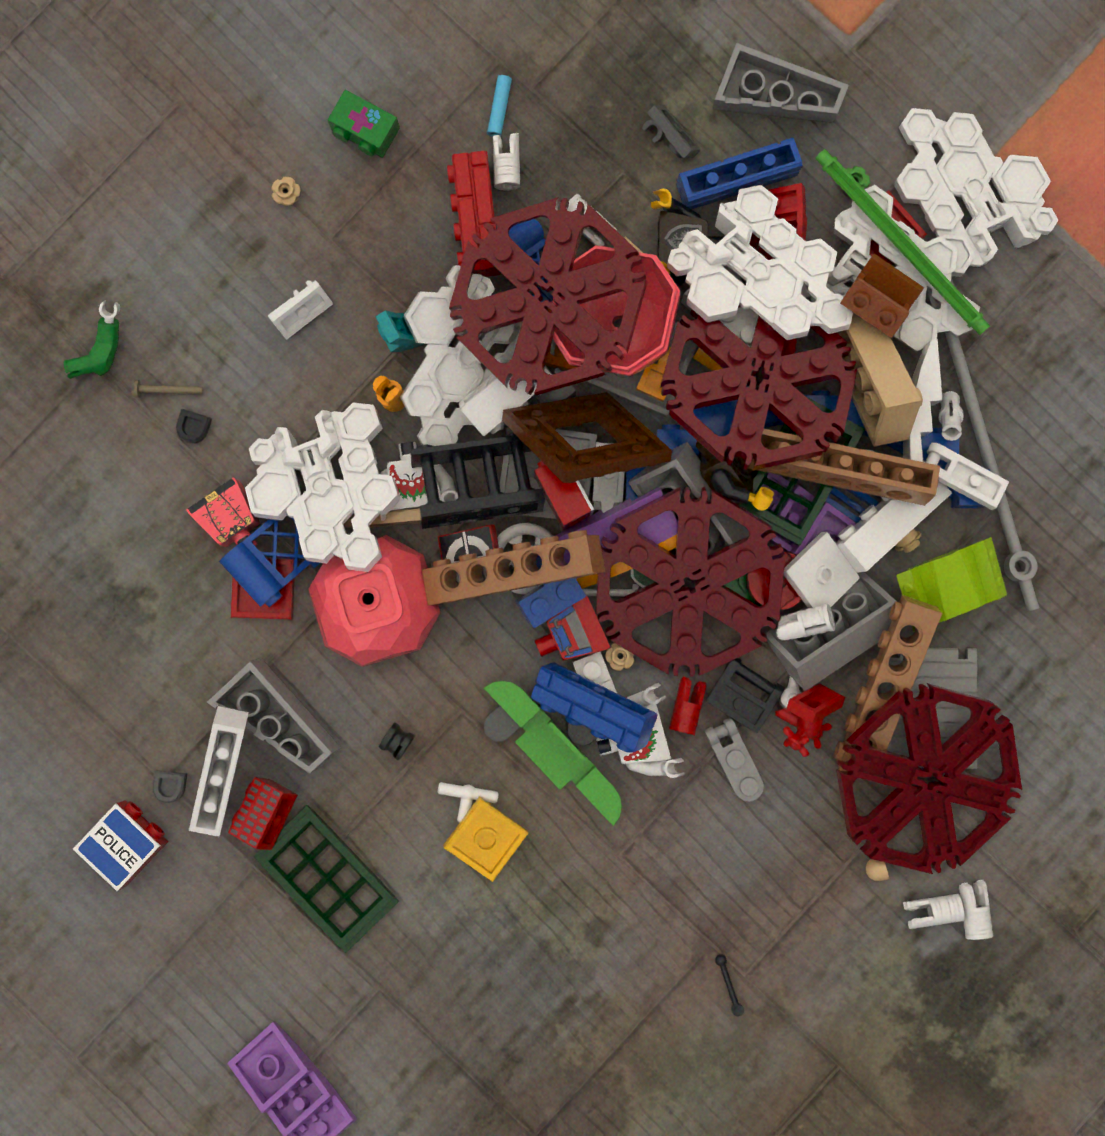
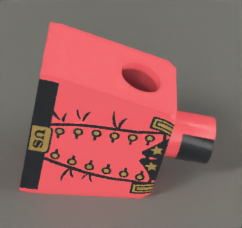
(225, 514)

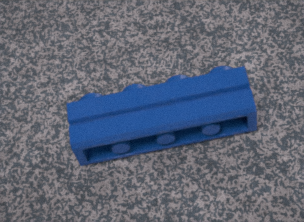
(749, 169)
(593, 707)

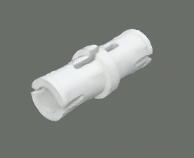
(951, 421)

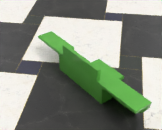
(554, 750)

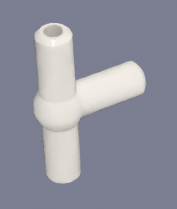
(467, 794)

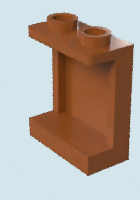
(882, 295)

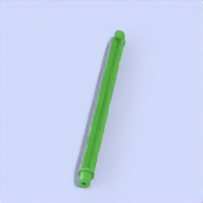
(902, 242)

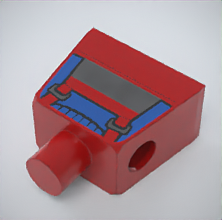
(574, 632)

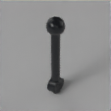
(737, 1009)

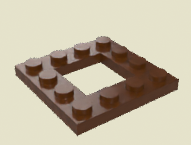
(537, 430)

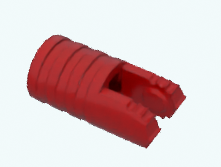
(686, 714)

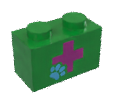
(363, 124)

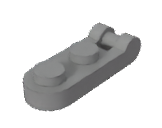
(735, 761)

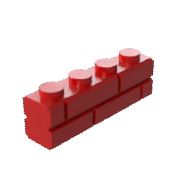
(472, 202)

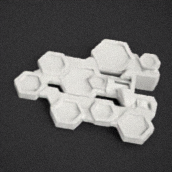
(966, 173)
(771, 285)
(923, 320)
(446, 371)
(327, 500)

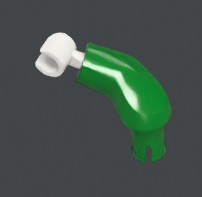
(104, 350)

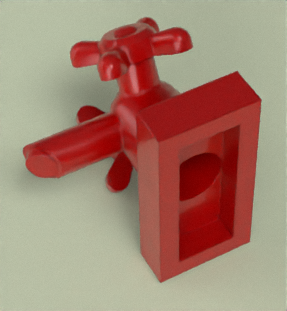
(807, 714)

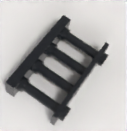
(467, 508)

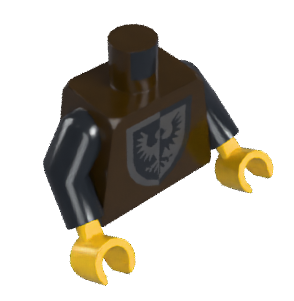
(673, 226)
(732, 480)

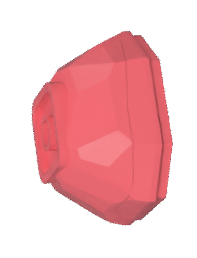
(654, 322)
(390, 625)

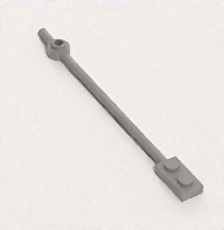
(1026, 560)

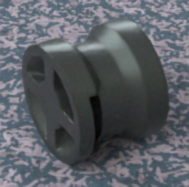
(396, 741)

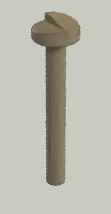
(138, 388)

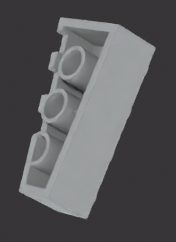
(777, 88)
(277, 716)

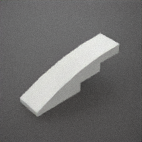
(928, 381)

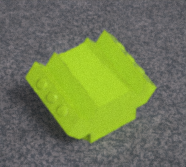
(956, 580)

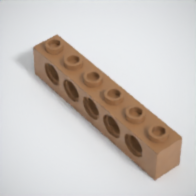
(858, 470)
(585, 560)
(914, 648)

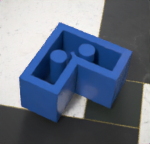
(549, 599)

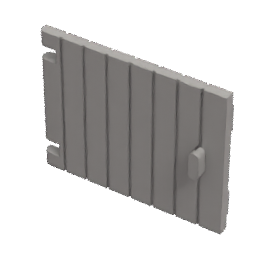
(945, 670)

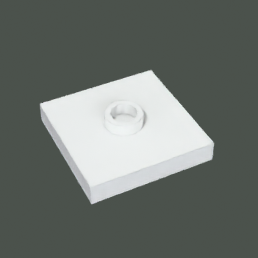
(820, 572)

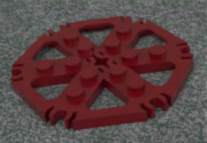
(568, 317)
(752, 404)
(691, 562)
(933, 799)

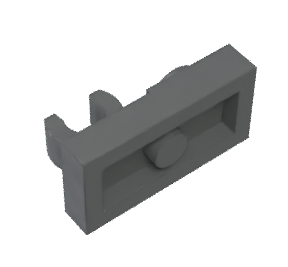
(680, 142)

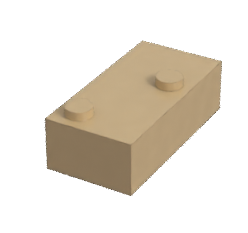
(882, 385)

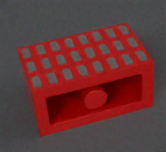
(262, 813)

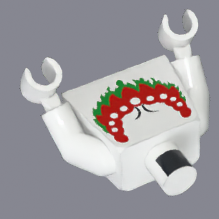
(411, 481)
(652, 758)

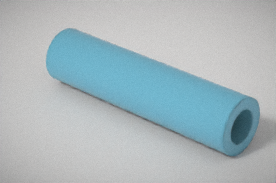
(499, 105)

